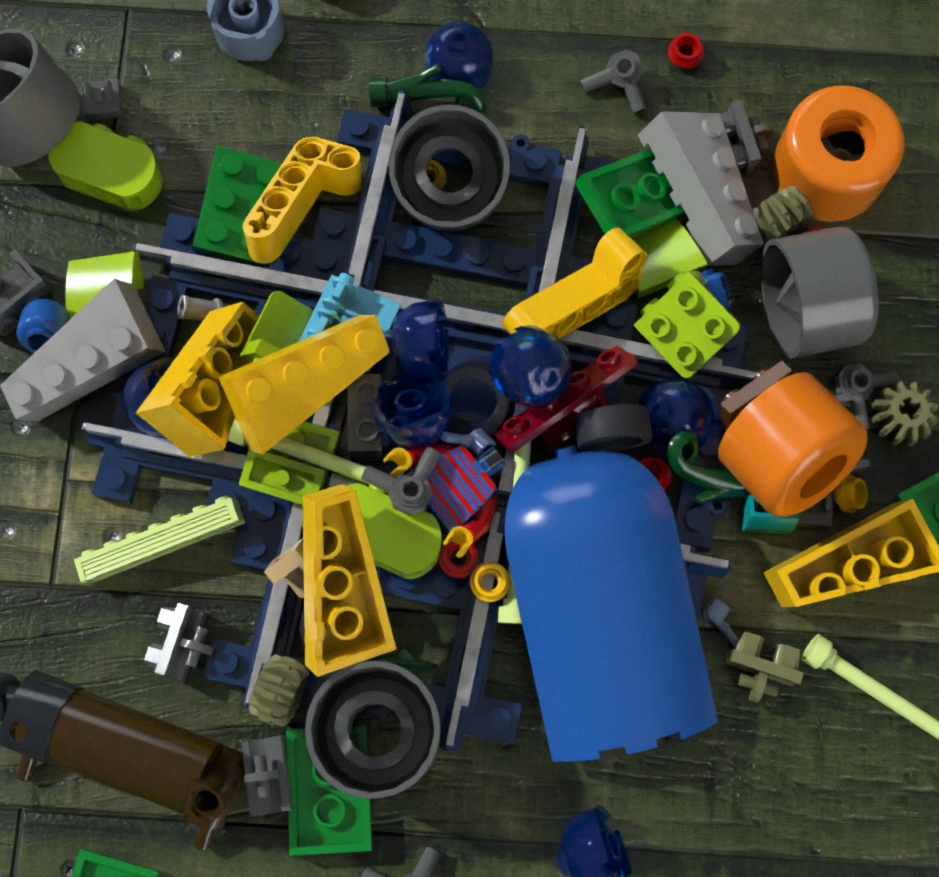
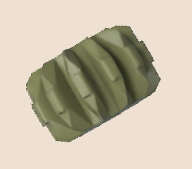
(782, 213)
(910, 402)
(278, 690)

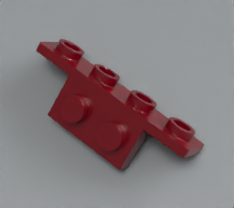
(555, 420)

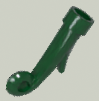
(421, 87)
(720, 482)

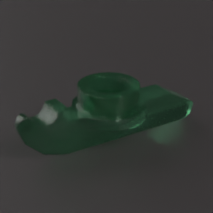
(405, 660)

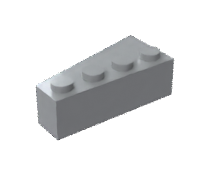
(706, 183)
(88, 352)

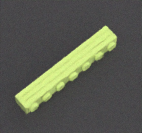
(159, 540)

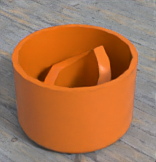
(836, 186)
(793, 445)

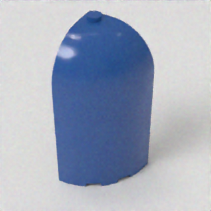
(605, 605)

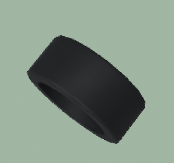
(479, 371)
(613, 427)

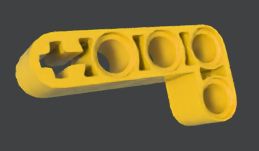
(307, 170)
(587, 292)

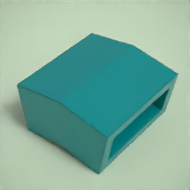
(757, 520)

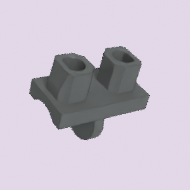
(746, 136)
(182, 643)
(266, 776)

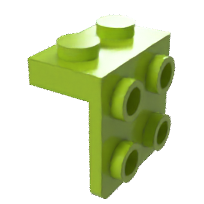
(687, 323)
(277, 326)

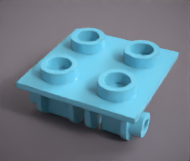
(345, 300)

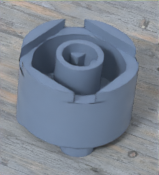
(247, 27)

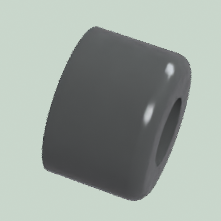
(35, 100)
(441, 130)
(819, 291)
(331, 722)

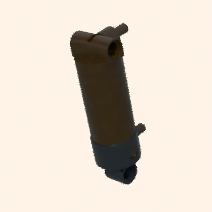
(120, 748)

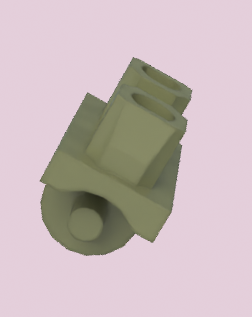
(781, 669)

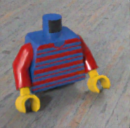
(460, 489)

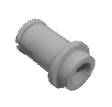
(197, 308)

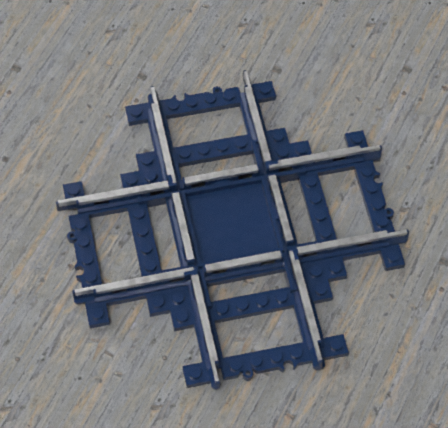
(343, 245)

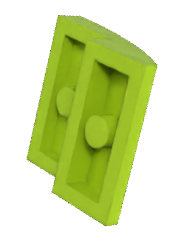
(668, 253)
(91, 275)
(287, 475)

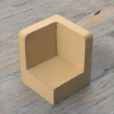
(290, 567)

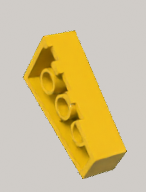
(295, 382)
(189, 398)
(866, 555)
(341, 585)

